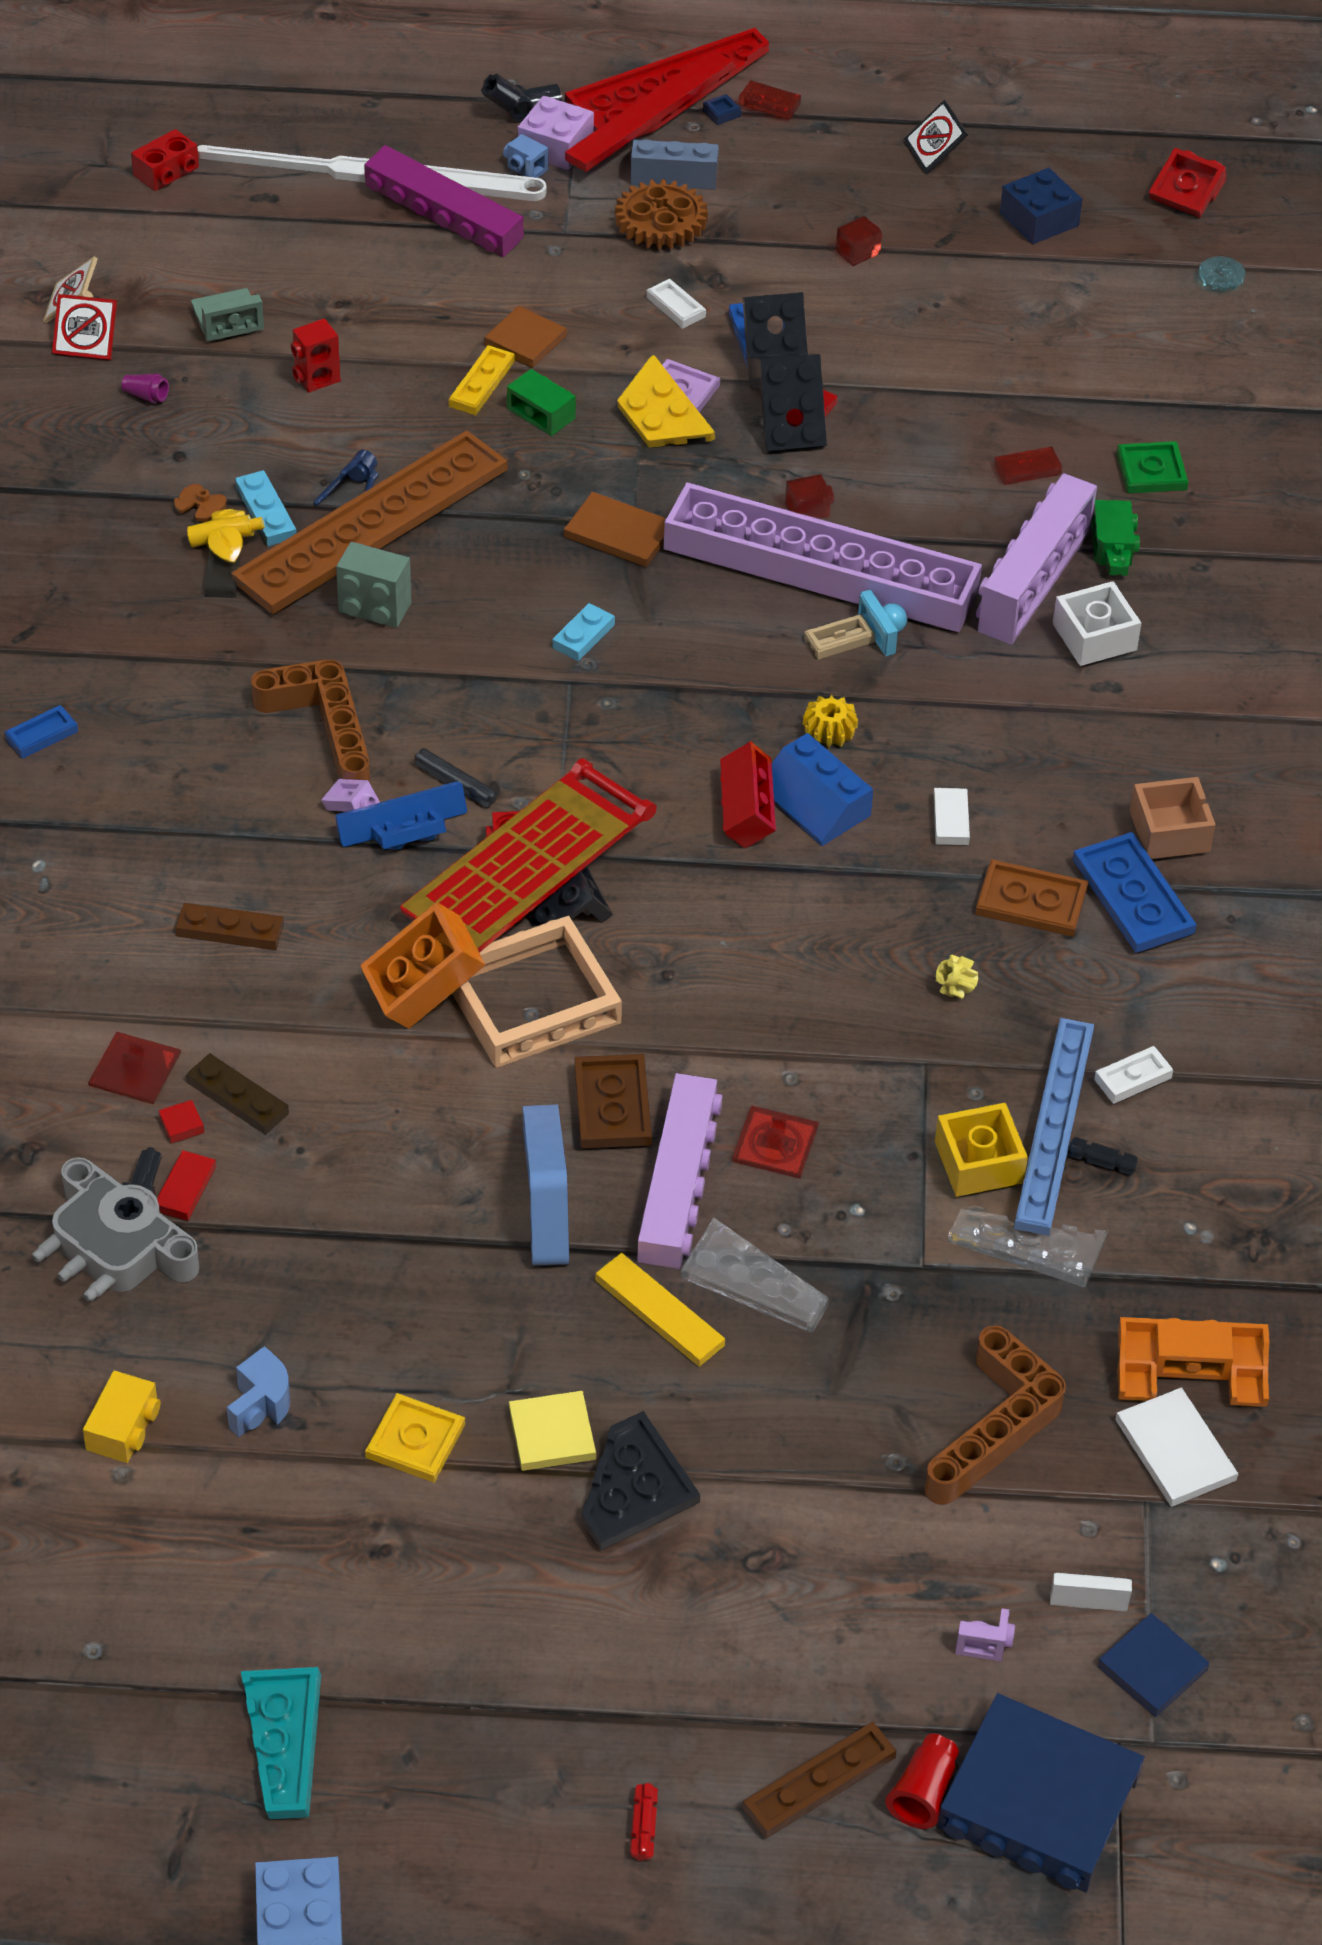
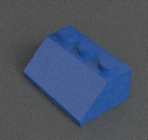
(819, 790)

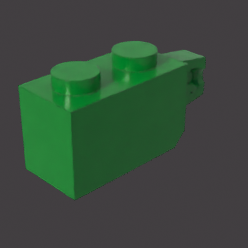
(1114, 535)

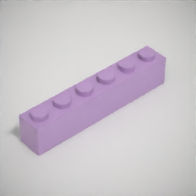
(678, 1171)

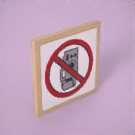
(73, 284)

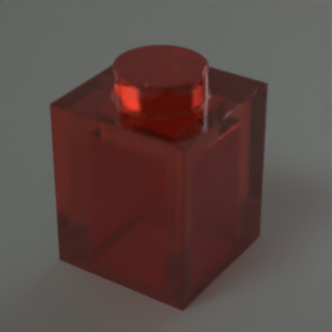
(858, 241)
(809, 496)

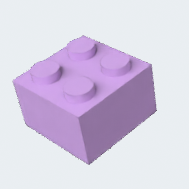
(557, 127)

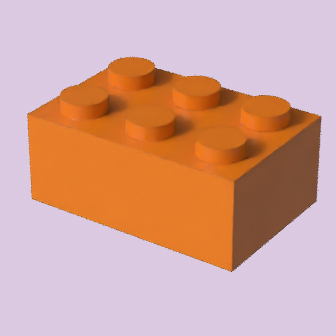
(422, 965)

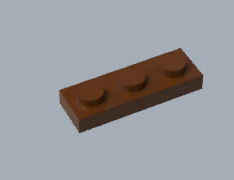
(229, 926)

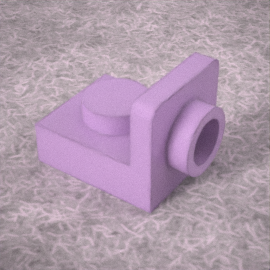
(349, 795)
(983, 1640)

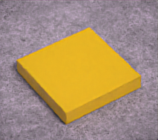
(415, 1437)

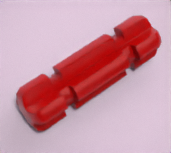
(643, 1822)

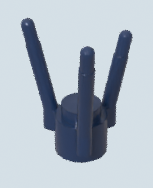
(358, 469)

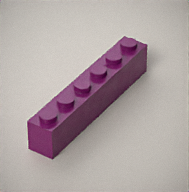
(444, 201)

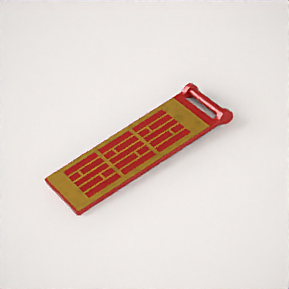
(532, 854)

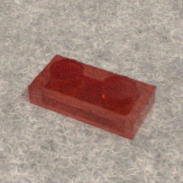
(770, 100)

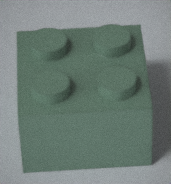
(374, 584)

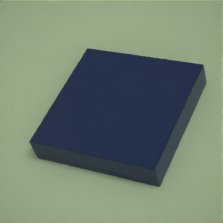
(1153, 1664)

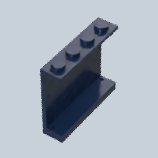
(1040, 1792)

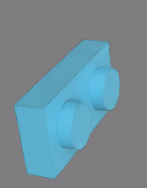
(583, 632)

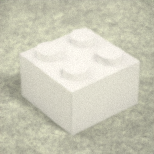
(1096, 623)

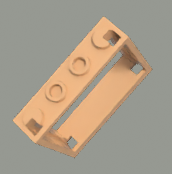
(554, 1028)

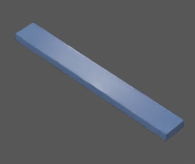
(1054, 1127)

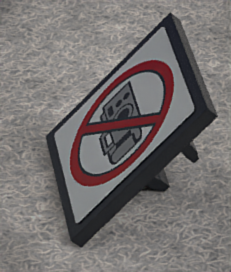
(936, 136)

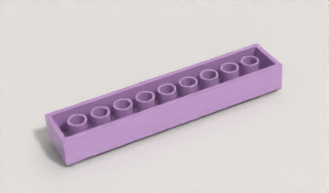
(821, 556)

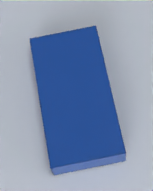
(41, 731)

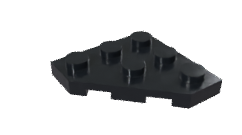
(635, 1483)

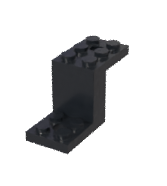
(784, 371)

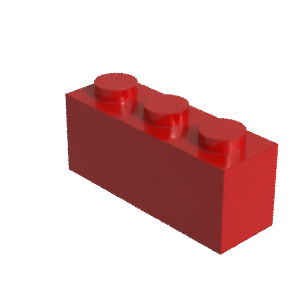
(747, 795)

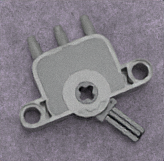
(116, 1229)

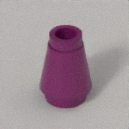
(146, 386)

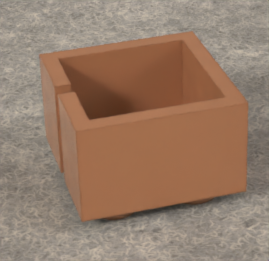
(1172, 817)

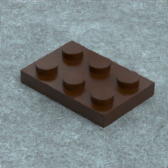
(612, 1101)

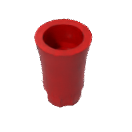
(921, 1788)

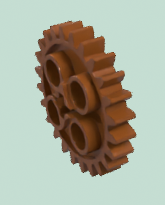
(661, 214)

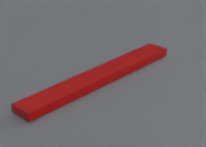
(648, 110)

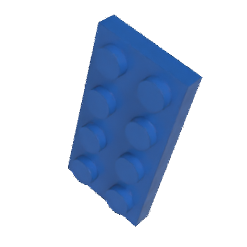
(1134, 892)

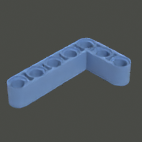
(546, 1185)

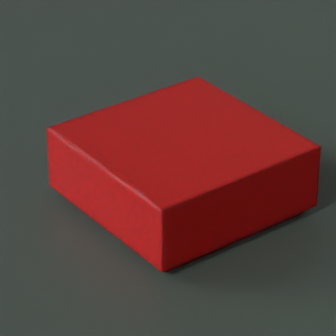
(181, 1121)

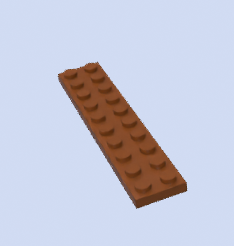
(370, 520)

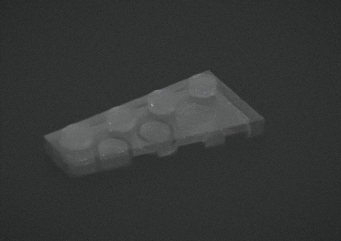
(1061, 1255)
(749, 1276)

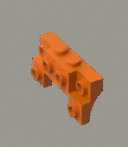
(1193, 1351)

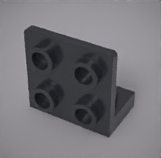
(572, 898)

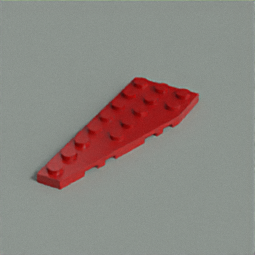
(617, 93)

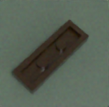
(237, 1094)

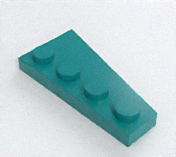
(284, 1729)

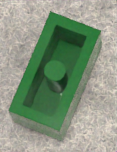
(541, 402)

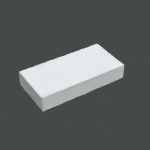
(676, 303)
(951, 816)
(1090, 1591)

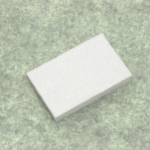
(1176, 1447)

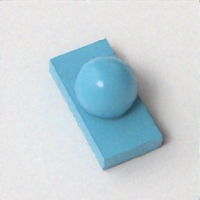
(883, 620)

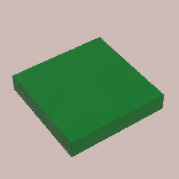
(1152, 467)

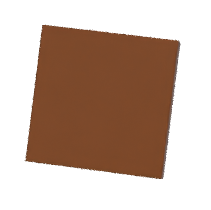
(526, 336)

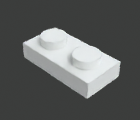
(1133, 1074)

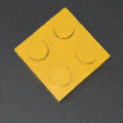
(981, 1149)

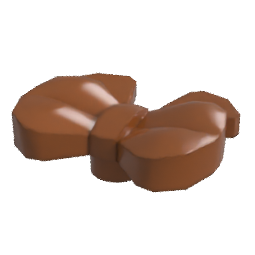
(197, 496)

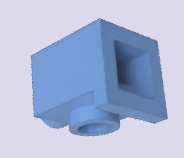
(526, 156)

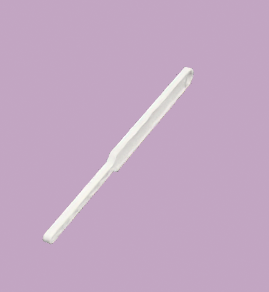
(353, 170)

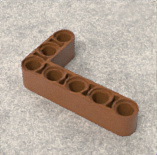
(322, 685)
(1026, 1400)

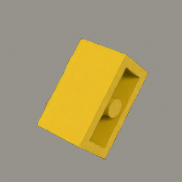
(121, 1417)

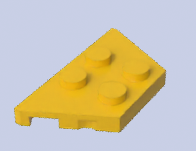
(661, 409)

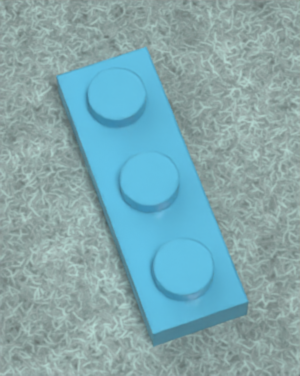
(264, 502)

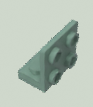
(229, 314)

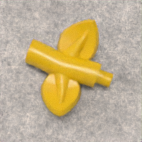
(225, 533)

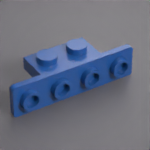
(404, 818)

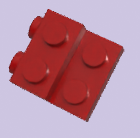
(1188, 182)

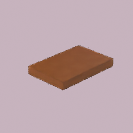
(617, 529)
(1032, 898)

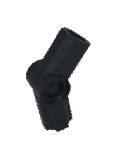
(516, 98)

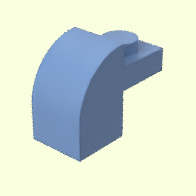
(265, 1392)

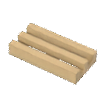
(842, 640)

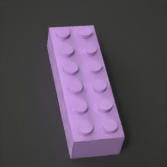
(1036, 558)

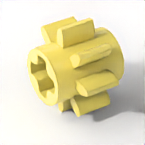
(956, 976)

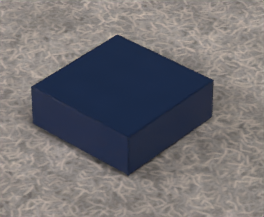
(722, 109)

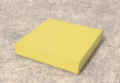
(552, 1430)

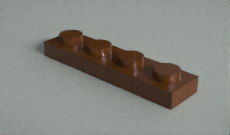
(819, 1779)

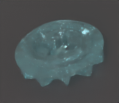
(1232, 272)

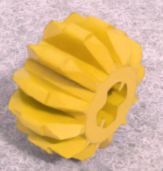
(830, 720)

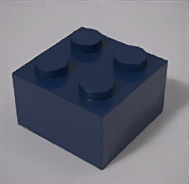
(1040, 205)

